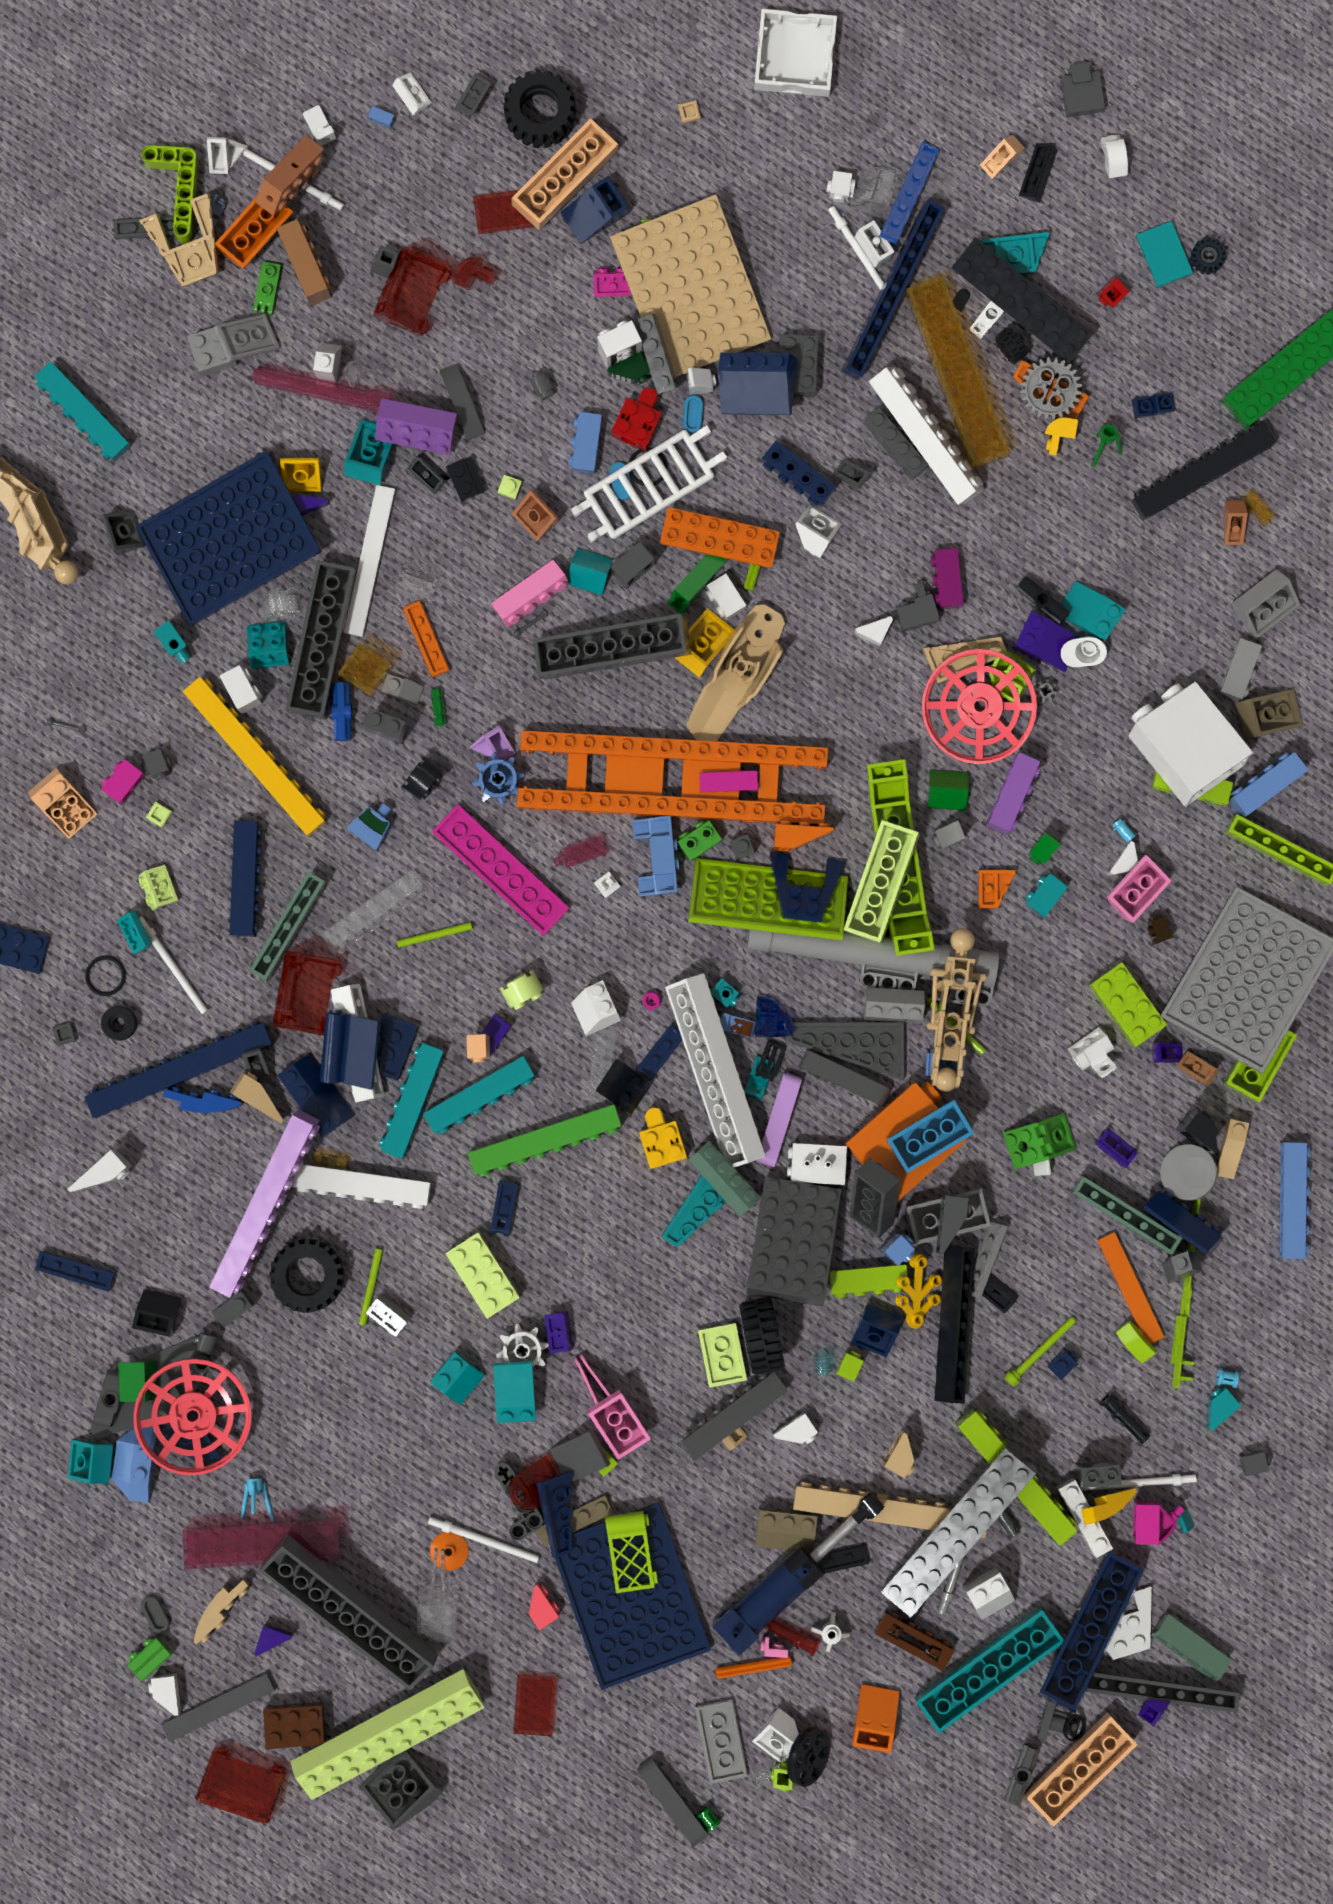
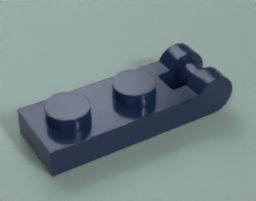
(504, 1207)

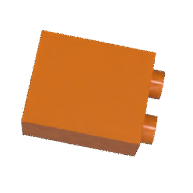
(901, 1112)

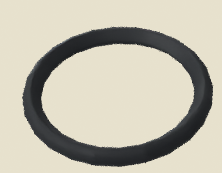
(633, 476)
(88, 971)

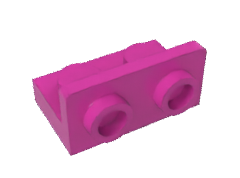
(610, 283)

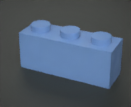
(585, 442)

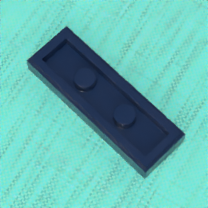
(660, 1052)

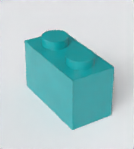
(1046, 895)

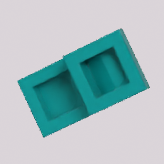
(756, 1085)

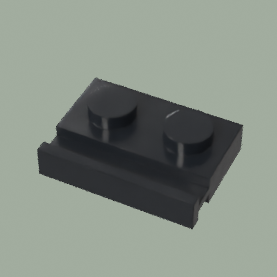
(466, 479)

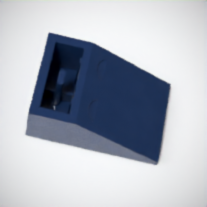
(595, 210)

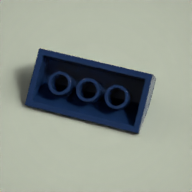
(316, 1097)
(1184, 1223)

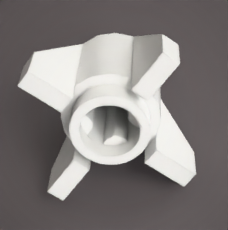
(828, 1627)

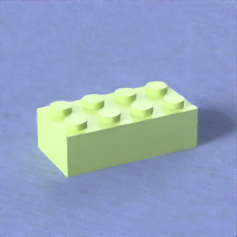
(483, 1275)

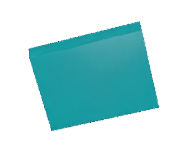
(589, 571)

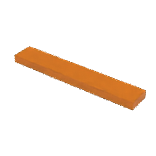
(1130, 1287)

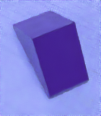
(1166, 1052)
(270, 1638)

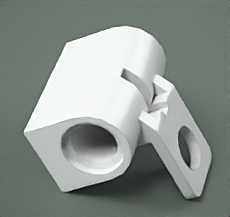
(1093, 1052)

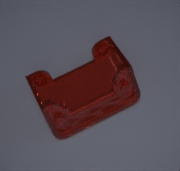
(411, 290)
(305, 992)
(240, 1786)

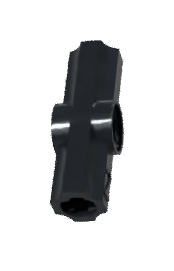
(1052, 608)

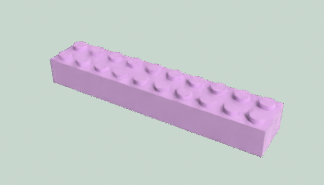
(264, 1203)

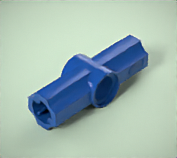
(341, 711)

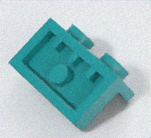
(134, 932)

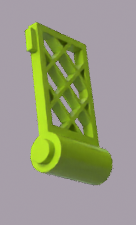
(624, 1526)

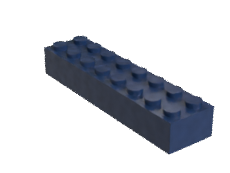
(1091, 1632)

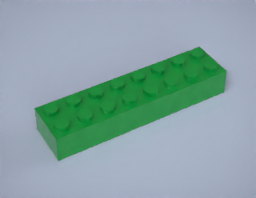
(1282, 373)

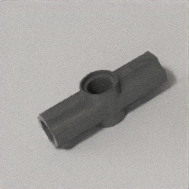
(1018, 1786)

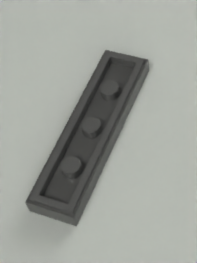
(133, 229)

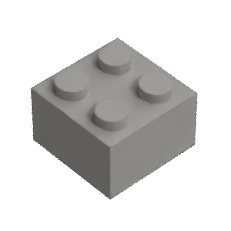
(208, 352)

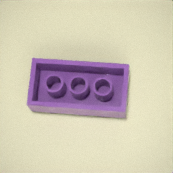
(415, 426)
(1013, 791)

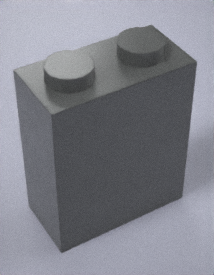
(385, 726)

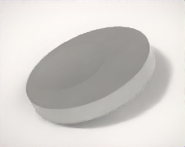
(1188, 1172)

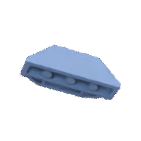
(133, 1467)

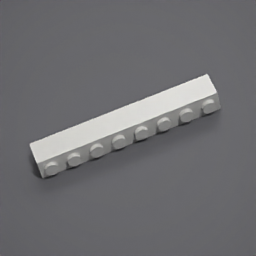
(362, 1185)

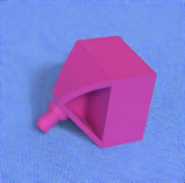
(1152, 1522)

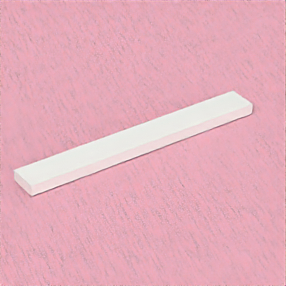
(369, 561)

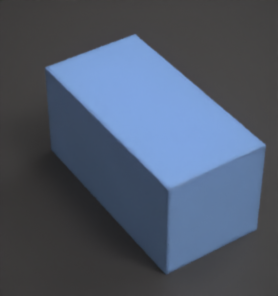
(381, 117)

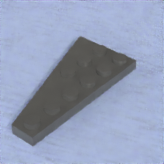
(866, 1044)

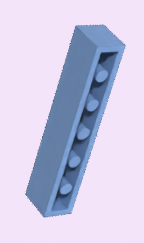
(1293, 1200)

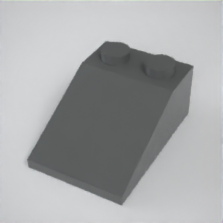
(952, 1216)

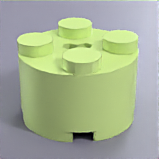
(522, 989)

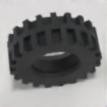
(332, 1269)

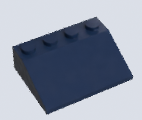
(757, 383)

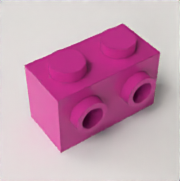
(122, 781)

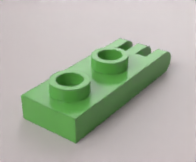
(267, 287)

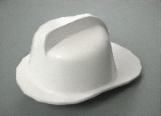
(1083, 652)

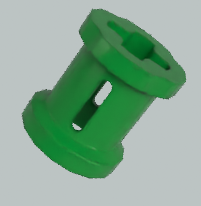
(708, 1818)

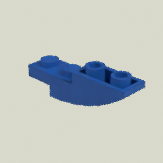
(210, 1102)

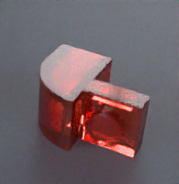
(470, 269)

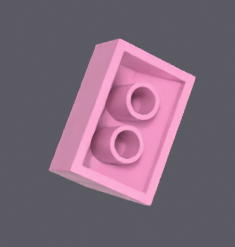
(1138, 889)

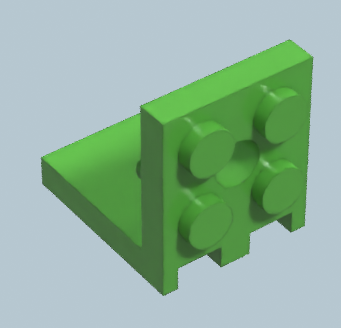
(1040, 1141)

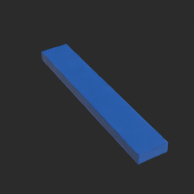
(909, 193)

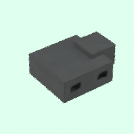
(1082, 91)

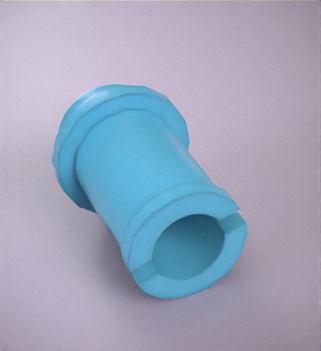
(1123, 830)

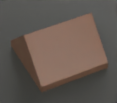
(535, 515)

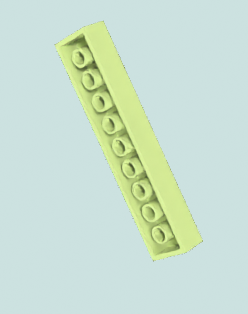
(387, 1734)

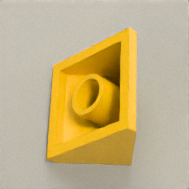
(301, 474)

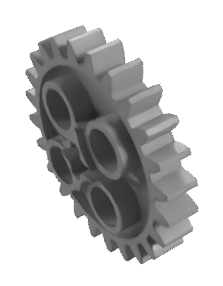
(1066, 395)

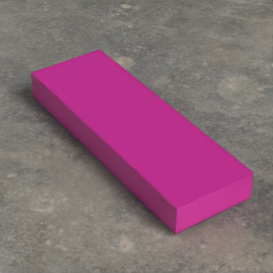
(728, 781)

